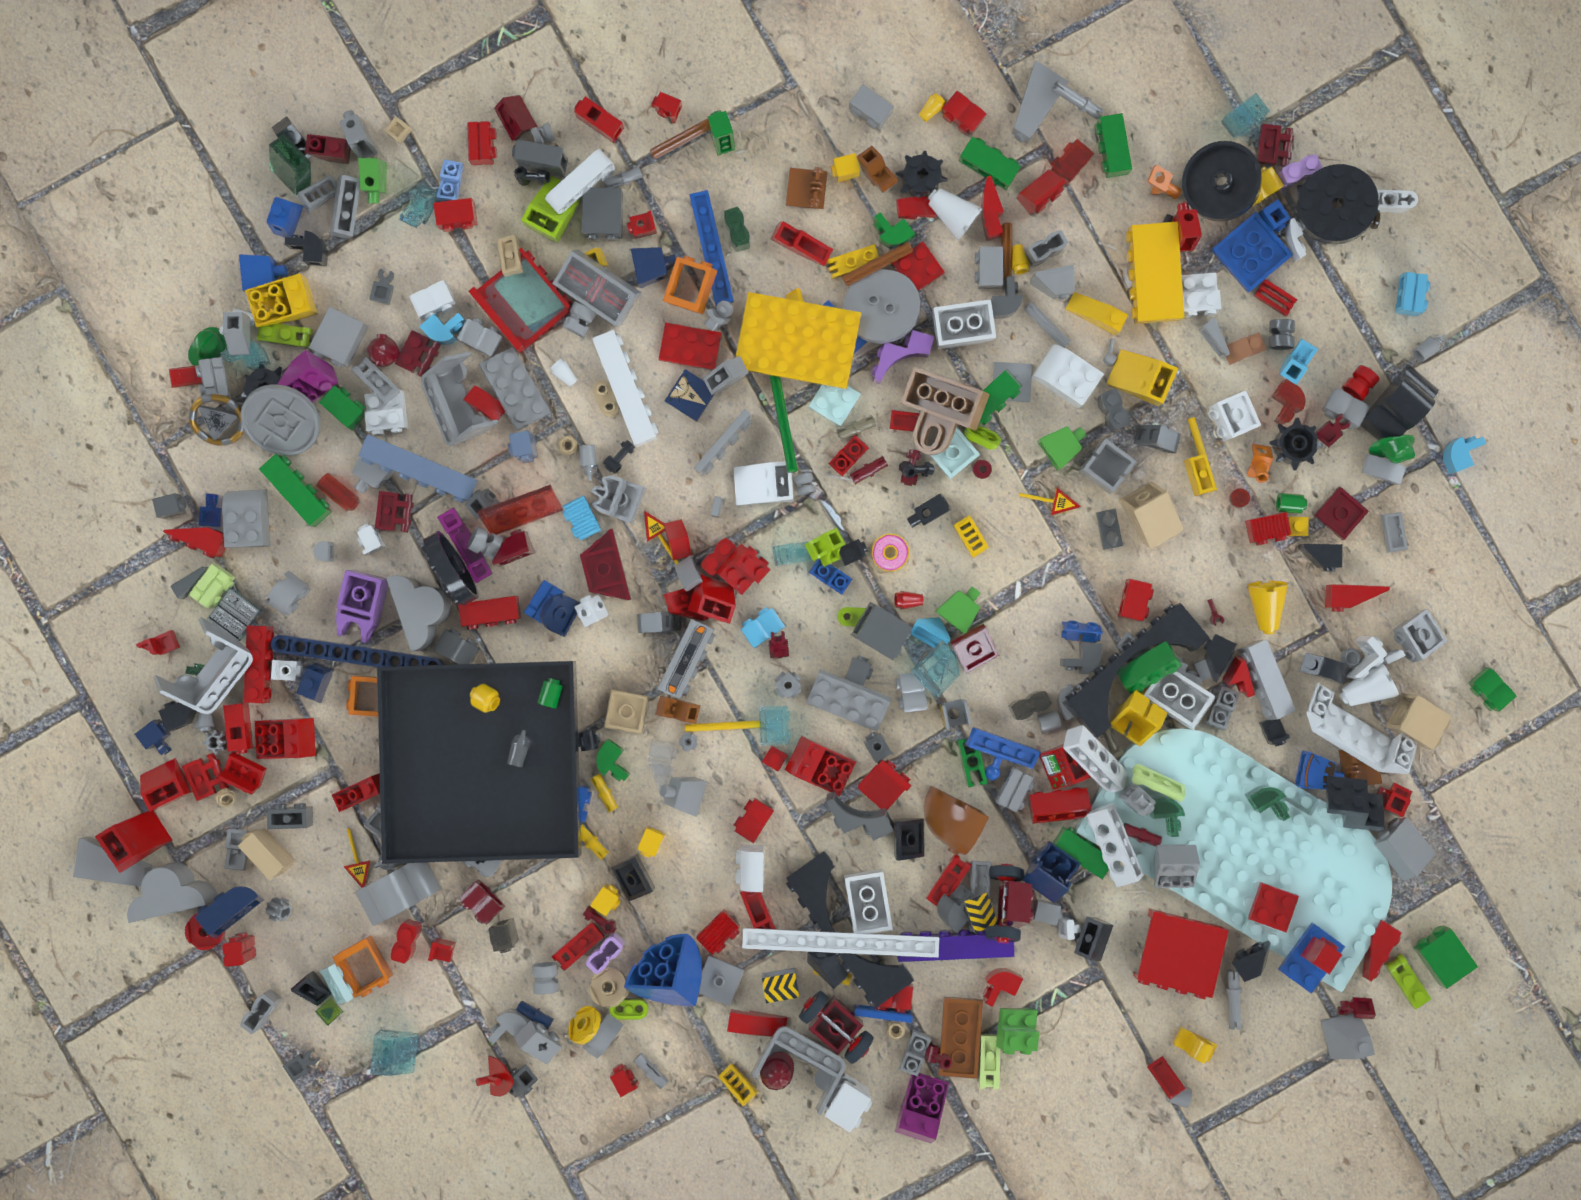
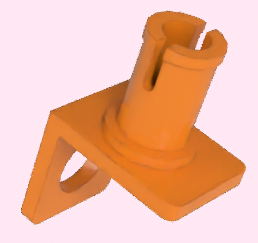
(1162, 183)
(1260, 463)

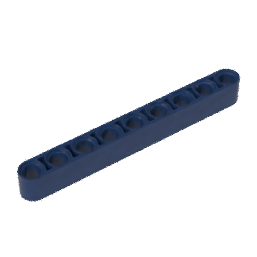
(348, 652)

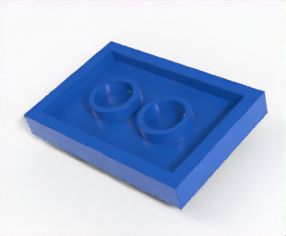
(1299, 968)

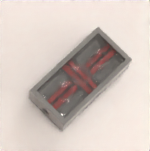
(596, 287)

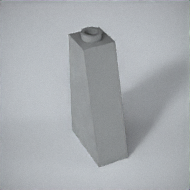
(1036, 102)
(95, 865)

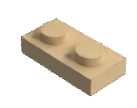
(510, 255)

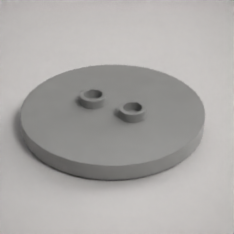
(887, 305)
(280, 420)

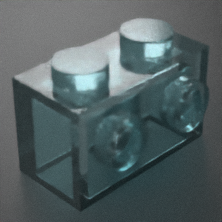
(1245, 116)
(774, 725)

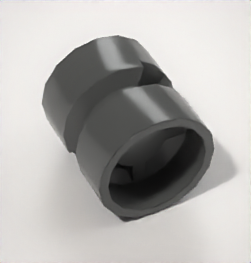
(1281, 334)

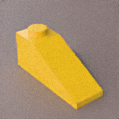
(1097, 313)

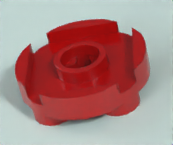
(199, 939)

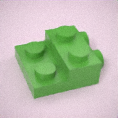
(1017, 1030)

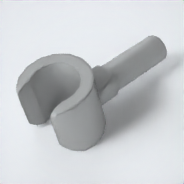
(1109, 358)

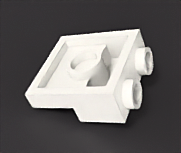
(1200, 294)
(1234, 416)
(385, 417)

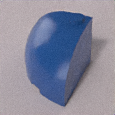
(668, 972)

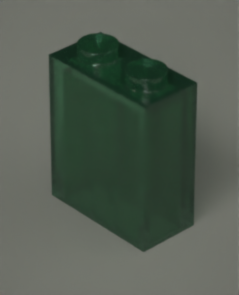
(289, 164)

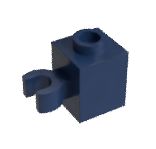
(153, 736)

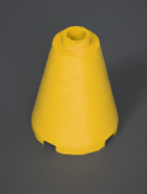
(1268, 603)

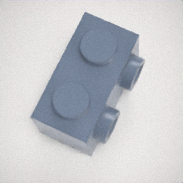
(523, 446)

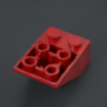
(285, 738)
(820, 766)
(133, 839)

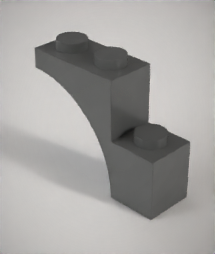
(875, 823)

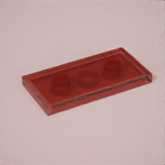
(520, 510)

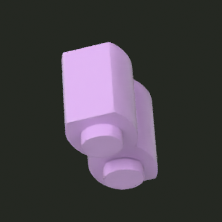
(1299, 170)
(602, 955)

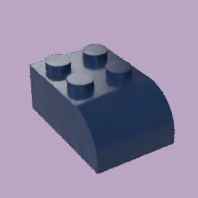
(227, 909)

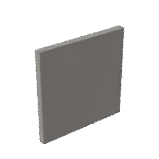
(1022, 373)

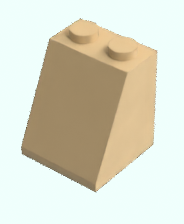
(1152, 514)
(1419, 721)

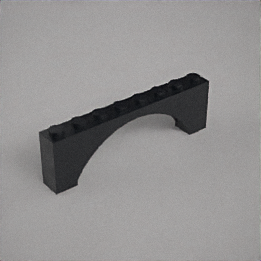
(1090, 701)
(876, 979)

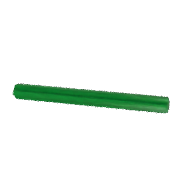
(783, 424)

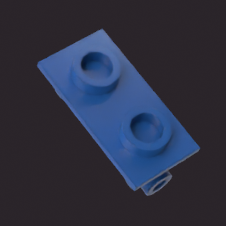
(1090, 631)

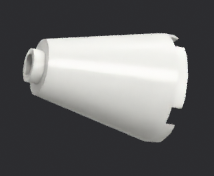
(954, 211)
(1372, 688)

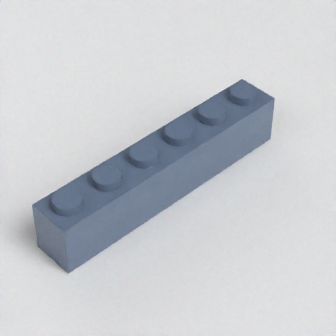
(418, 468)

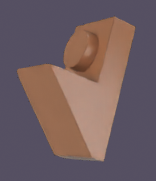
(1245, 348)

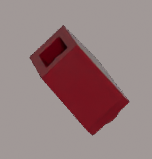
(328, 148)

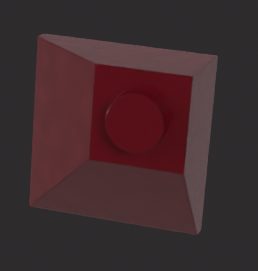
(514, 548)

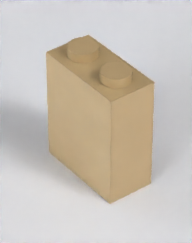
(266, 853)

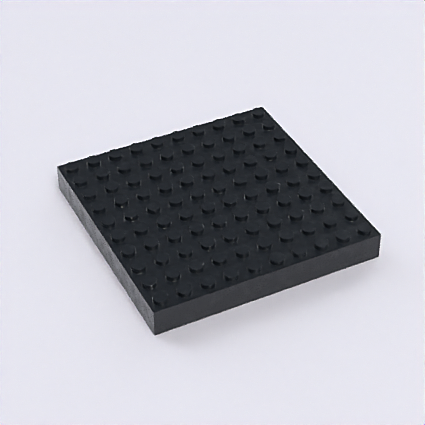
(448, 770)

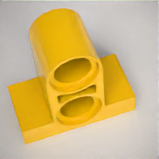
(1195, 1045)

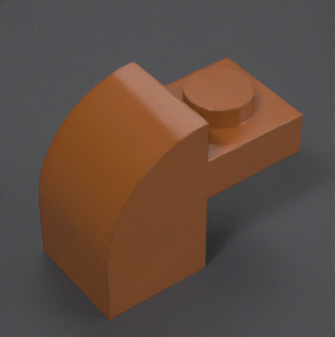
(875, 169)
(677, 709)

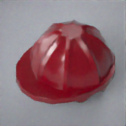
(777, 1071)

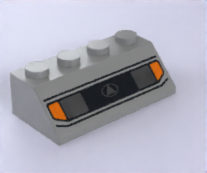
(686, 658)

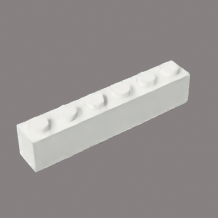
(624, 388)

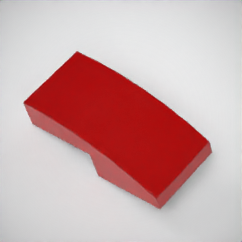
(914, 207)
(485, 403)
(848, 455)

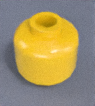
(484, 698)

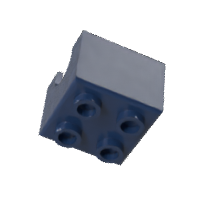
(1051, 871)

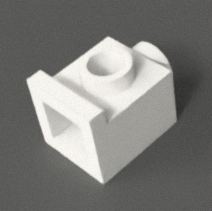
(370, 539)
(278, 670)

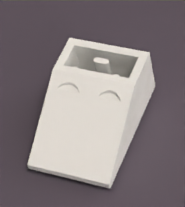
(763, 483)

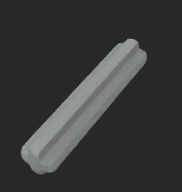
(1047, 325)

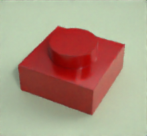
(774, 758)

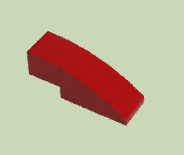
(991, 211)
(801, 243)
(757, 910)
(755, 1023)

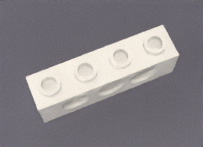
(1095, 759)
(1117, 835)

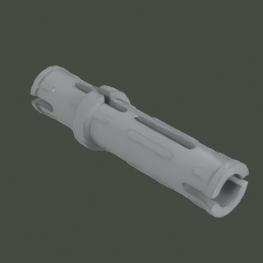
(1083, 103)
(1234, 999)

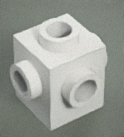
(591, 610)

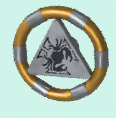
(216, 419)

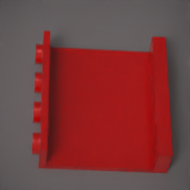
(1182, 954)

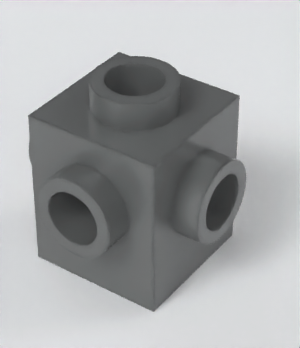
(481, 500)
(523, 1081)

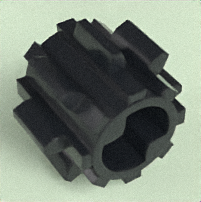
(588, 740)

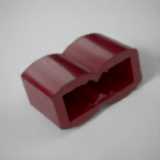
(481, 902)

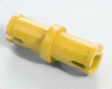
(604, 793)
(593, 844)

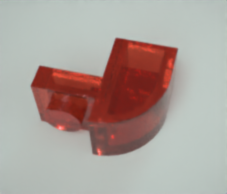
(1291, 397)

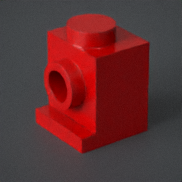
(667, 106)
(646, 230)
(623, 1080)

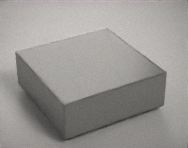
(716, 508)

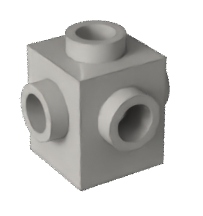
(788, 677)

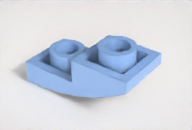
(450, 180)

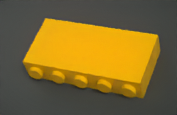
(1155, 272)

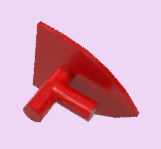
(498, 1078)

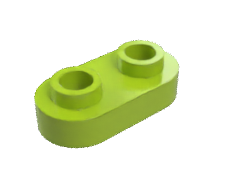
(983, 437)
(855, 614)
(629, 1009)

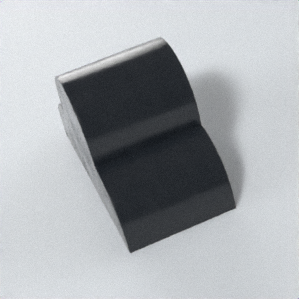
(1400, 405)

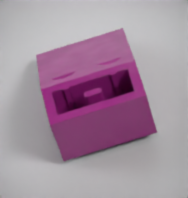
(309, 376)
(922, 1108)

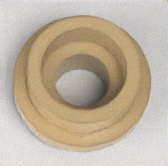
(563, 441)
(228, 801)
(895, 1035)

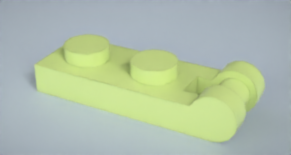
(1158, 782)
(989, 1061)

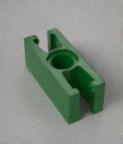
(966, 769)

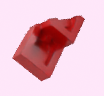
(160, 644)

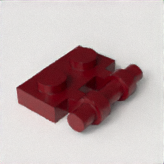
(1268, 145)
(413, 350)
(387, 511)

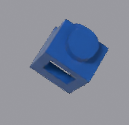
(1278, 212)

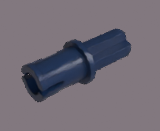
(534, 1014)

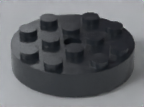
(1355, 193)
(1226, 200)
(450, 568)

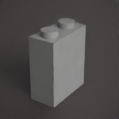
(338, 337)
(1404, 848)

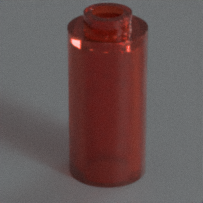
(338, 492)

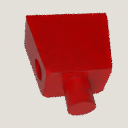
(1188, 227)

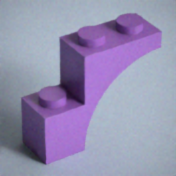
(917, 345)

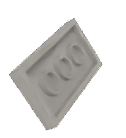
(514, 389)
(730, 437)
(848, 700)

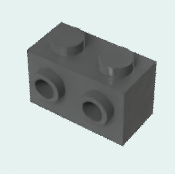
(290, 817)

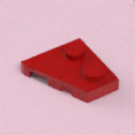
(678, 604)

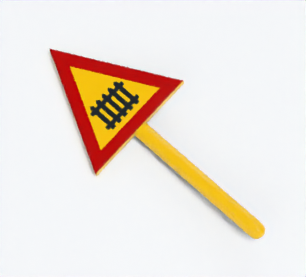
(1060, 502)
(654, 528)
(360, 870)

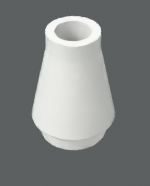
(563, 372)

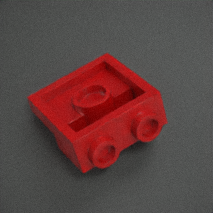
(743, 568)

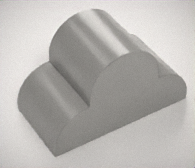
(419, 610)
(169, 891)
(397, 891)

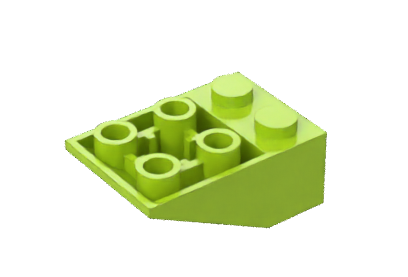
(543, 218)

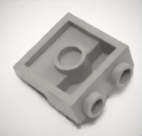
(1419, 636)

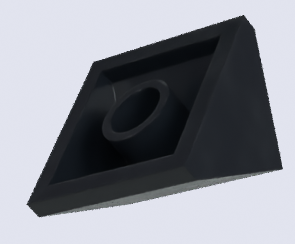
(908, 838)
(633, 878)

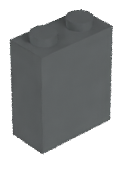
(540, 157)
(602, 214)
(882, 631)

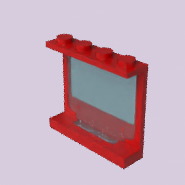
(522, 303)

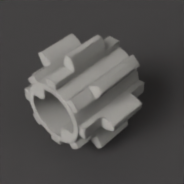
(210, 741)
(278, 909)

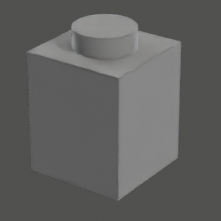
(1047, 912)

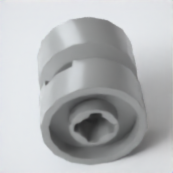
(581, 313)
(483, 542)
(545, 978)

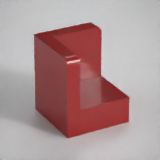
(441, 950)

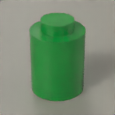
(1291, 503)
(550, 693)

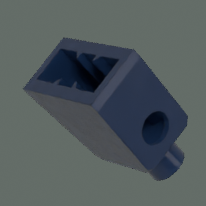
(651, 265)
(315, 683)

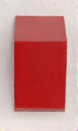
(677, 539)

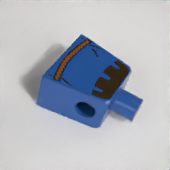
(1314, 770)

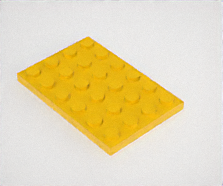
(798, 340)

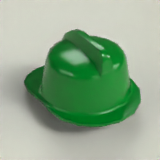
(206, 345)
(1396, 448)

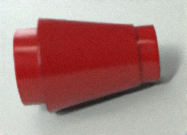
(907, 600)

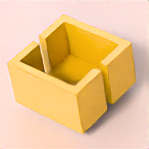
(1145, 718)

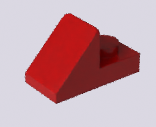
(1239, 674)

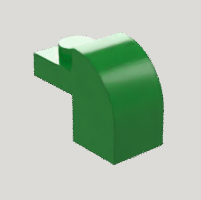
(892, 236)
(607, 759)

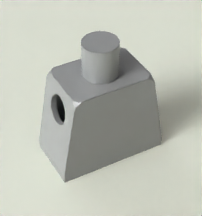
(355, 132)
(370, 475)
(684, 794)

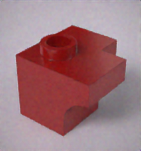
(1396, 799)

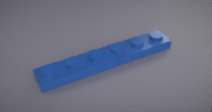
(711, 245)

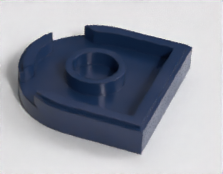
(559, 613)

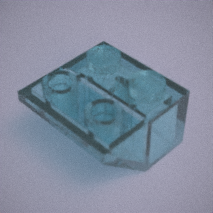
(394, 1053)

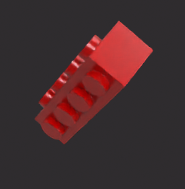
(258, 675)

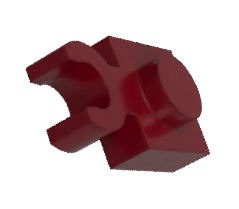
(1331, 432)
(778, 646)

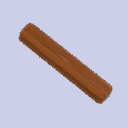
(1006, 243)

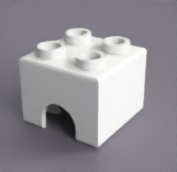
(848, 1103)

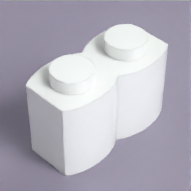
(433, 300)

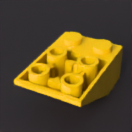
(281, 301)
(1142, 377)

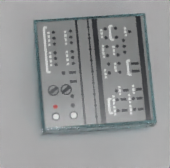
(234, 613)

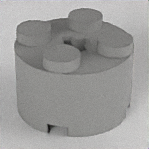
(287, 593)

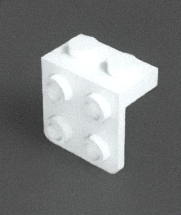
(1374, 656)

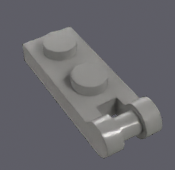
(376, 380)

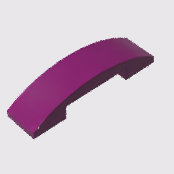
(460, 535)

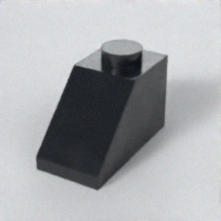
(1323, 555)
(1218, 655)
(828, 967)

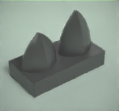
(1109, 529)

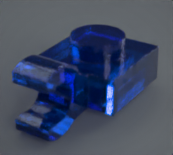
(210, 514)

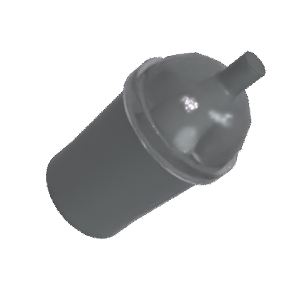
(518, 749)

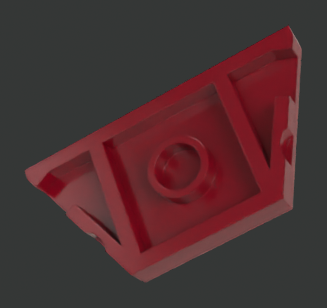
(604, 568)

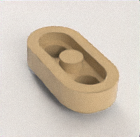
(606, 398)

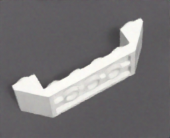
(1358, 737)

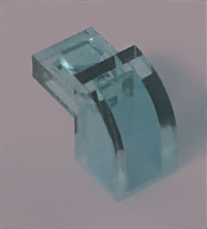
(420, 206)
(257, 356)
(790, 554)

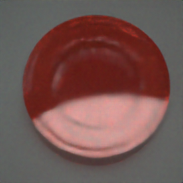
(1239, 497)

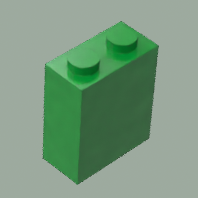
(1445, 956)

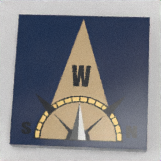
(689, 395)

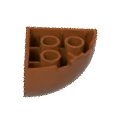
(953, 821)

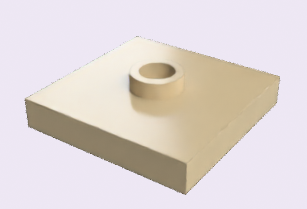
(626, 711)

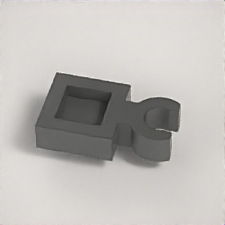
(382, 290)
(300, 1065)

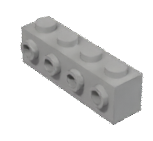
(1267, 680)

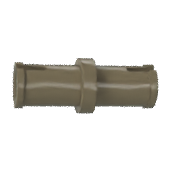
(856, 427)

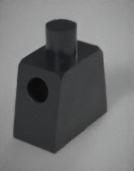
(937, 505)

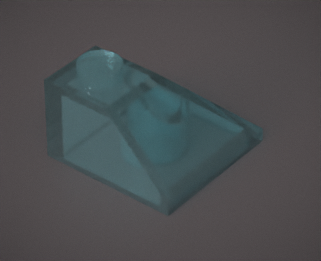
(937, 669)

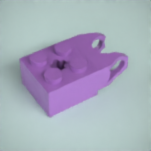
(360, 608)

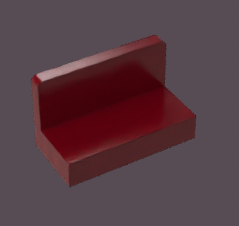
(514, 116)

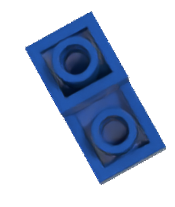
(830, 576)

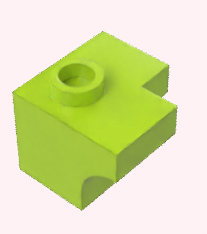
(826, 547)

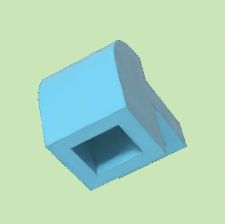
(443, 333)
(1297, 361)
(1457, 455)

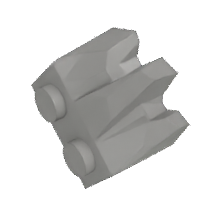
(618, 498)

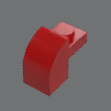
(1001, 979)

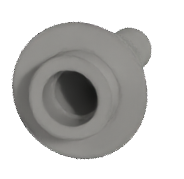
(204, 722)

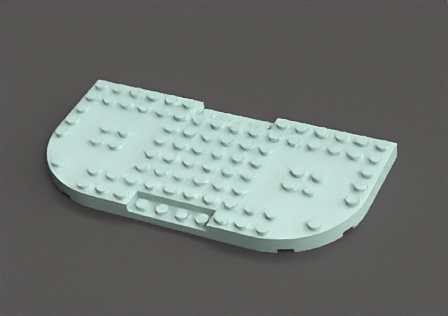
(1332, 868)

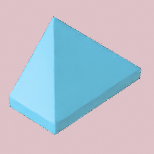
(930, 631)

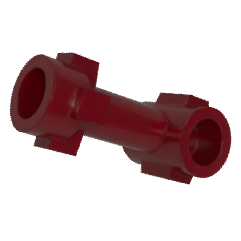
(913, 456)
(609, 926)
(933, 1056)

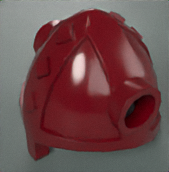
(383, 350)

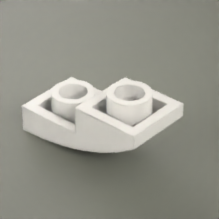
(1292, 233)

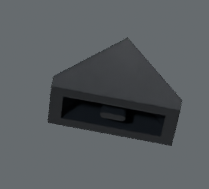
(312, 989)

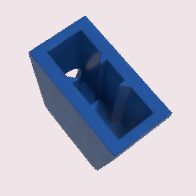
(284, 217)
(259, 270)

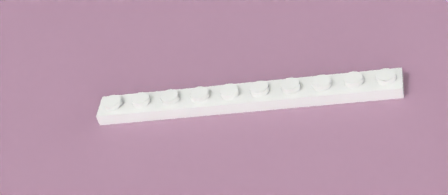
(840, 942)

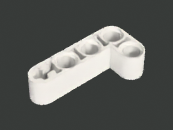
(580, 180)
(1394, 197)

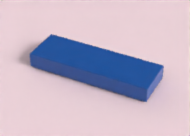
(889, 1014)

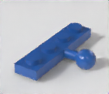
(1002, 749)

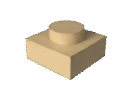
(398, 130)

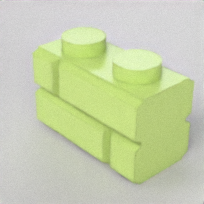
(212, 586)

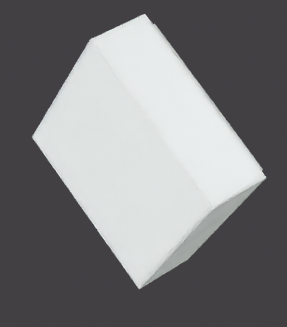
(1393, 656)

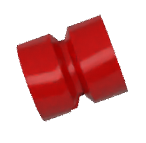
(1362, 380)

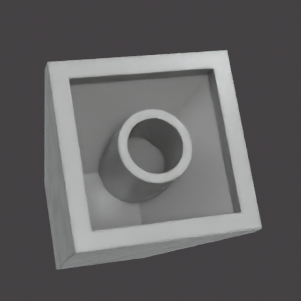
(1055, 282)
(1347, 1037)

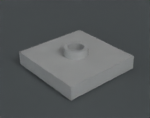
(720, 980)

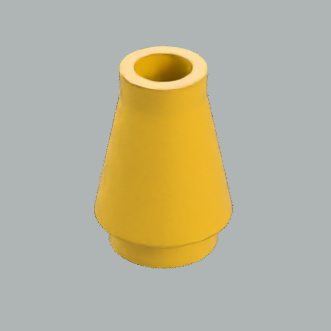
(932, 107)
(1020, 262)

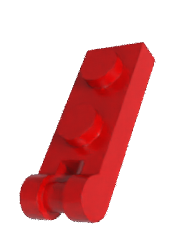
(948, 880)
(578, 945)

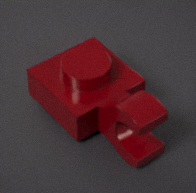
(1360, 1007)

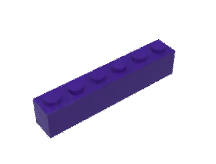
(962, 946)

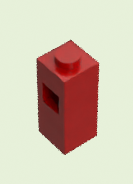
(598, 119)
(238, 727)

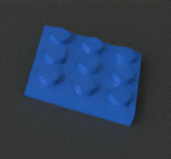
(1251, 252)

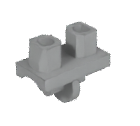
(719, 315)

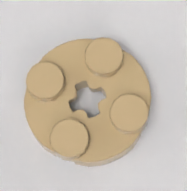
(598, 984)

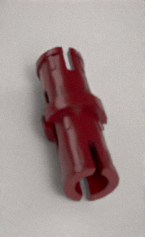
(869, 470)
(1142, 835)

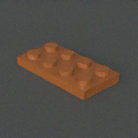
(961, 1036)

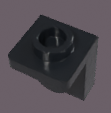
(853, 552)
(1274, 732)

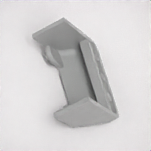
(446, 395)
(216, 677)
(829, 1064)

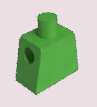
(372, 170)
(1062, 445)
(960, 609)

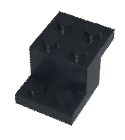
(1354, 803)

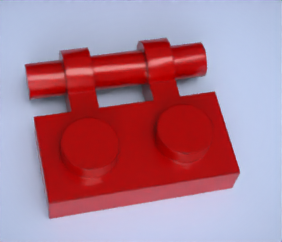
(199, 778)

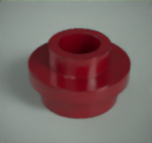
(977, 473)

